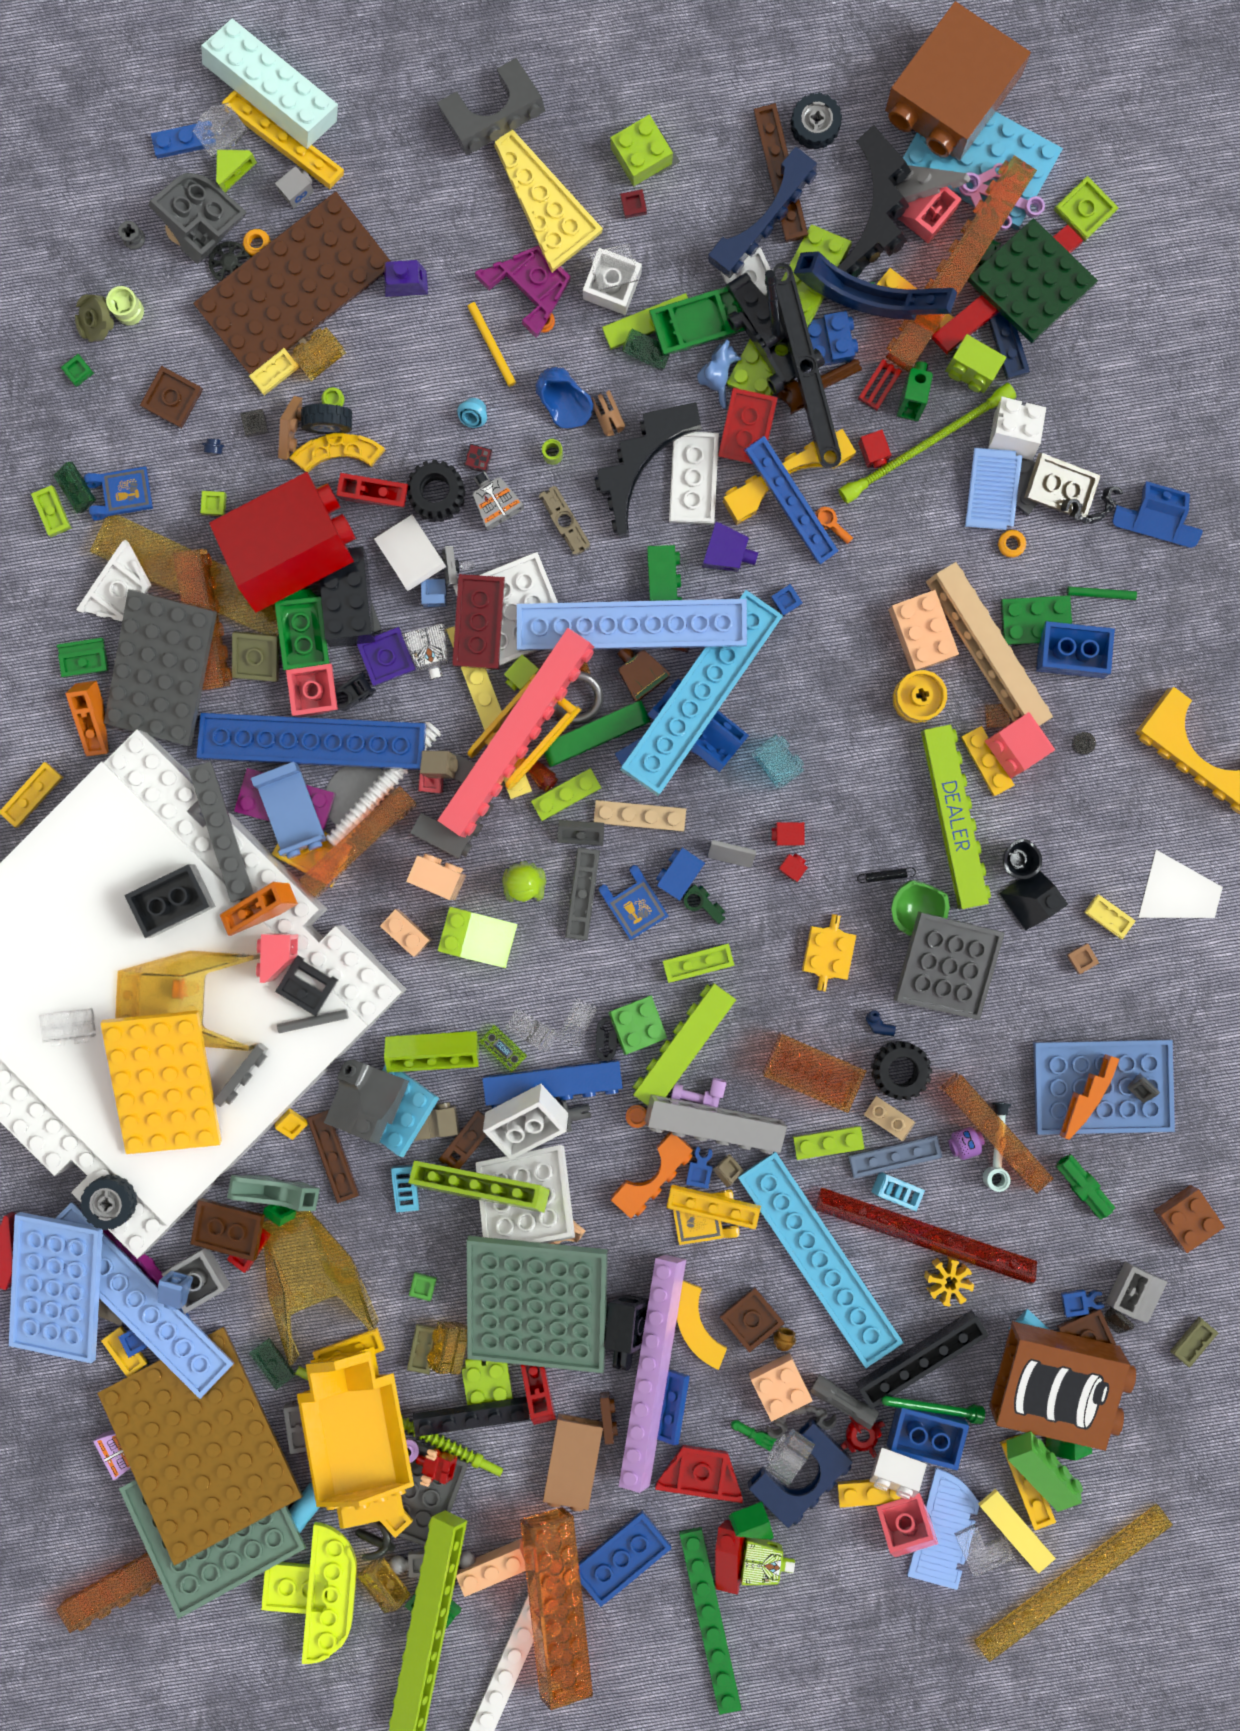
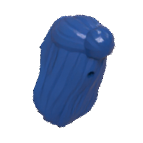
(563, 398)

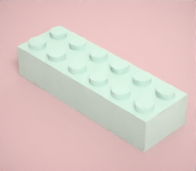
(269, 83)

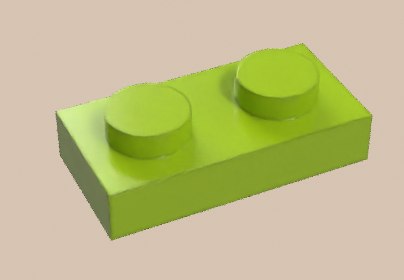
(51, 511)

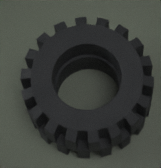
(432, 472)
(914, 1084)

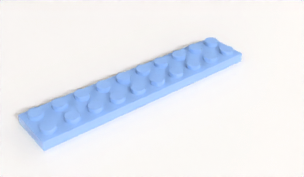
(635, 624)
(164, 1331)

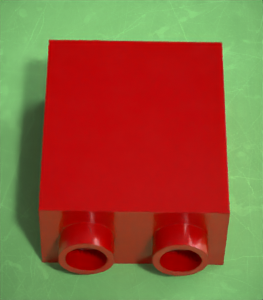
(283, 540)

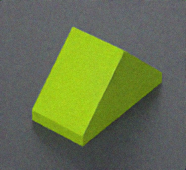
(232, 166)

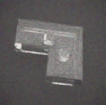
(982, 1556)

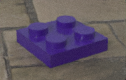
(386, 657)

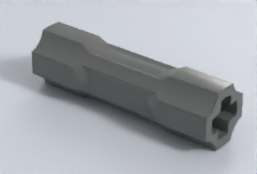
(843, 1401)

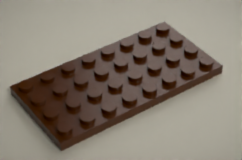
(293, 283)

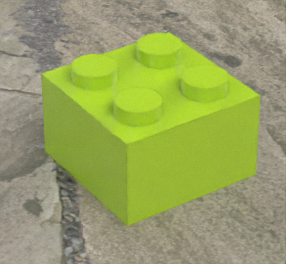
(641, 150)
(975, 364)

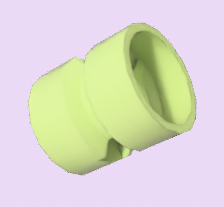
(125, 305)

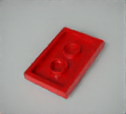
(747, 420)

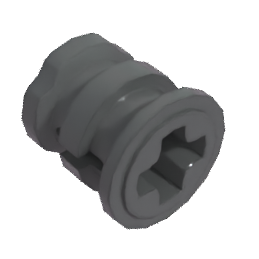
(136, 239)

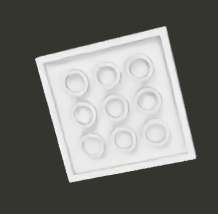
(524, 584)
(539, 1167)

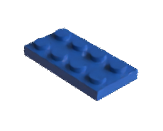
(622, 1558)

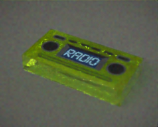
(503, 1048)

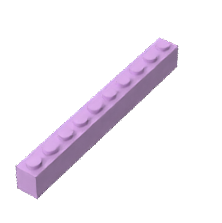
(652, 1373)

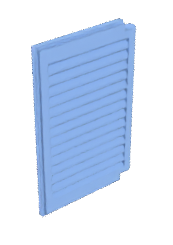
(993, 489)

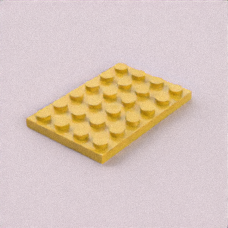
(161, 1082)

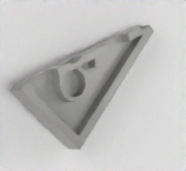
(927, 181)

